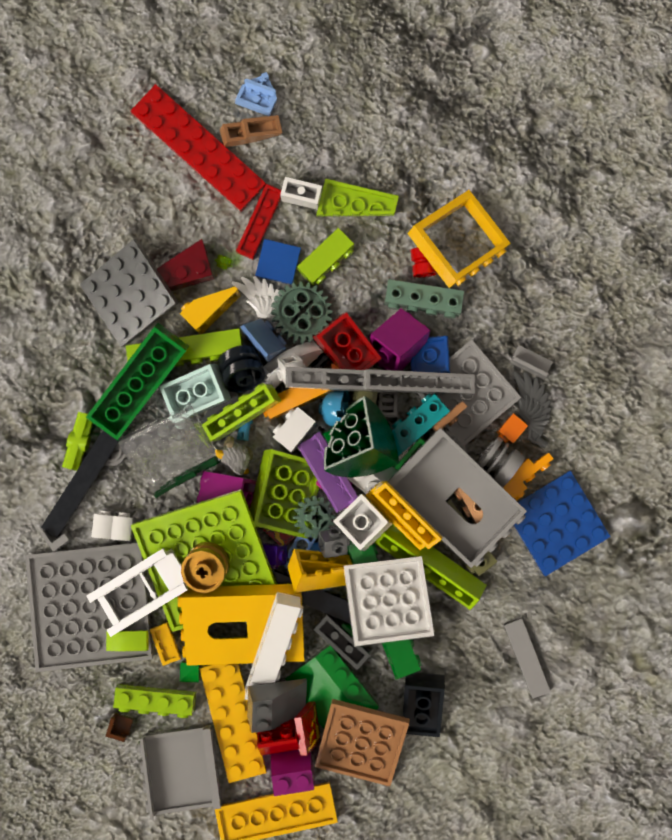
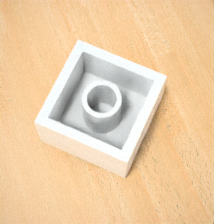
(294, 429)
(362, 522)

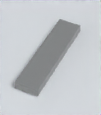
(526, 658)

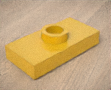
(165, 644)

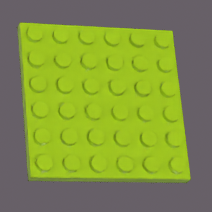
(218, 521)

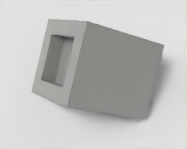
(56, 543)

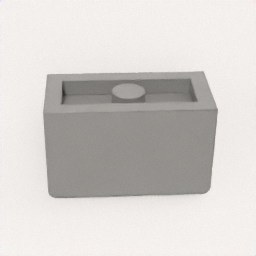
(531, 362)

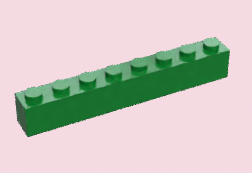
(399, 653)

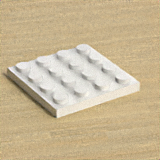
(388, 601)

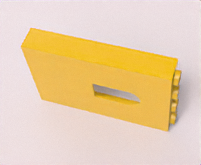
(232, 604)

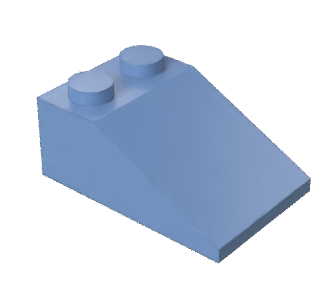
(263, 339)

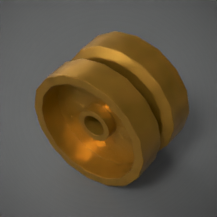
(205, 567)

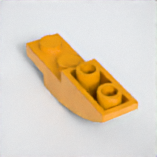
(515, 486)

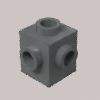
(333, 542)

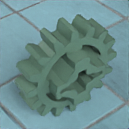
(313, 508)

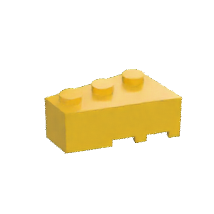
(314, 572)

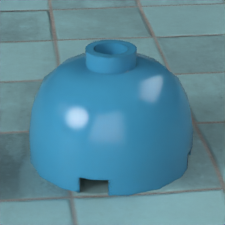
(334, 406)

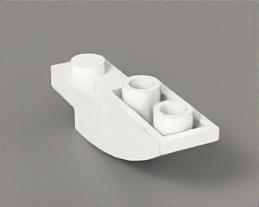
(307, 352)

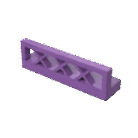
(335, 487)

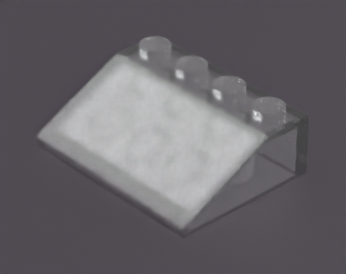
(168, 446)

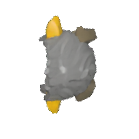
(235, 456)

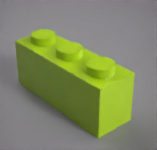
(326, 257)

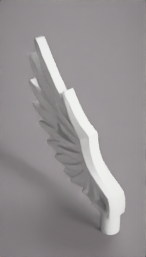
(259, 298)

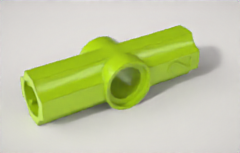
(78, 442)

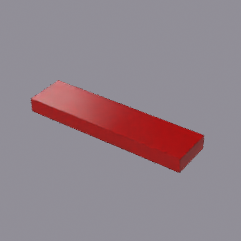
(259, 222)

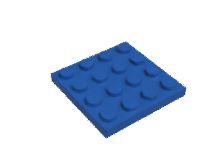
(559, 524)

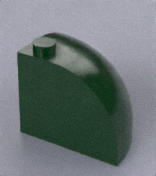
(360, 442)

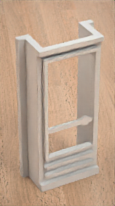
(169, 570)

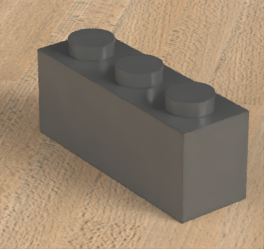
(341, 641)

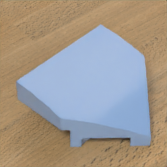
(257, 95)

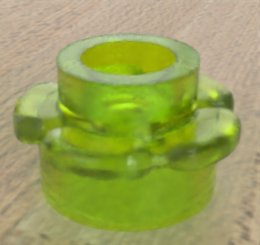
(223, 262)

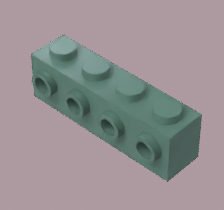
(424, 298)

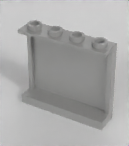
(180, 770)

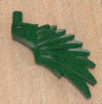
(187, 475)

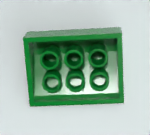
(329, 679)

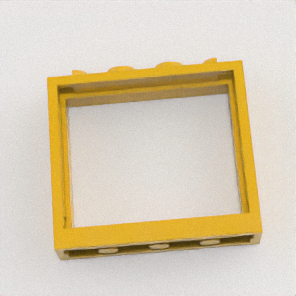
(436, 258)

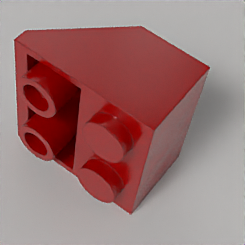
(279, 739)

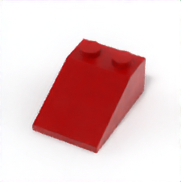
(346, 344)

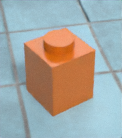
(511, 429)

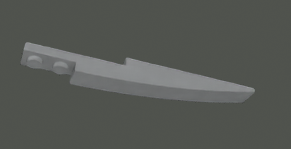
(379, 380)

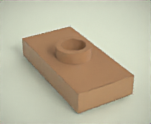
(451, 417)

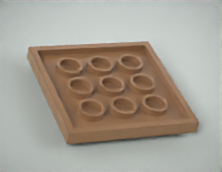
(361, 742)

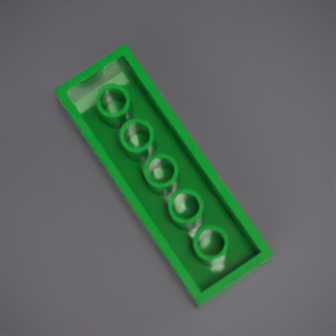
(137, 381)

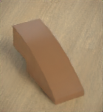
(250, 130)

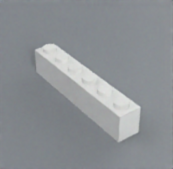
(275, 640)

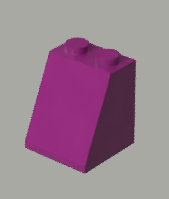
(399, 340)
(218, 484)
(292, 773)

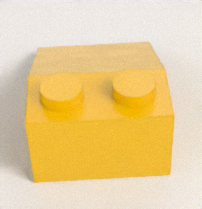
(206, 310)

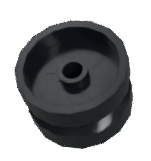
(241, 368)

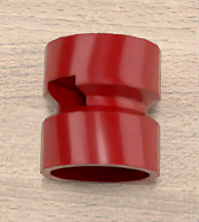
(422, 267)

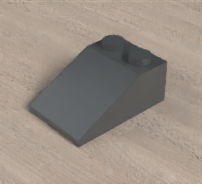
(275, 703)

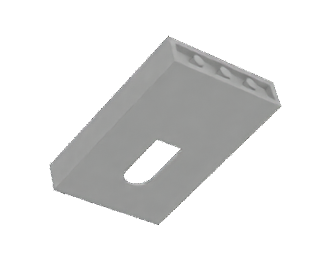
(433, 477)

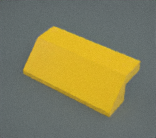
(403, 515)

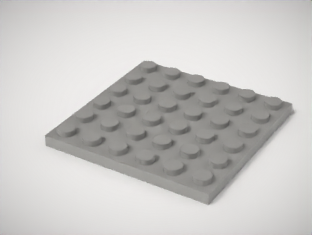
(64, 622)

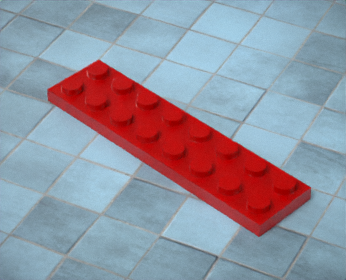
(198, 148)

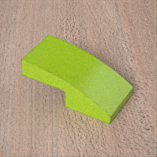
(128, 641)

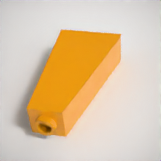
(294, 398)

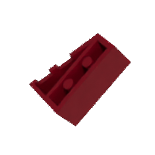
(187, 268)

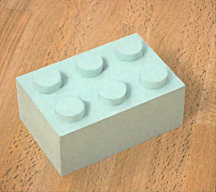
(200, 388)

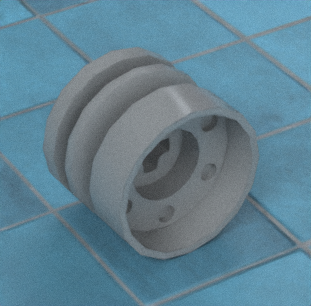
(500, 462)

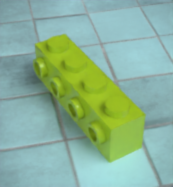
(241, 412)
(154, 700)

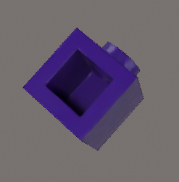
(276, 554)

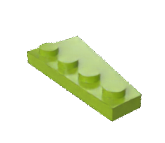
(352, 200)

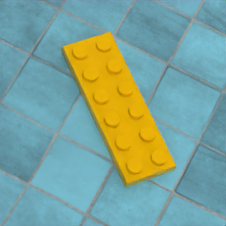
(228, 709)
(276, 815)

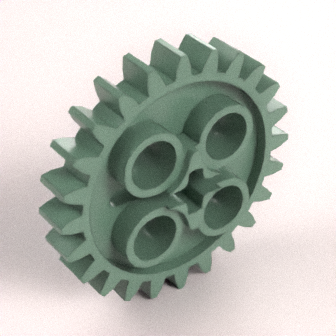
(289, 301)

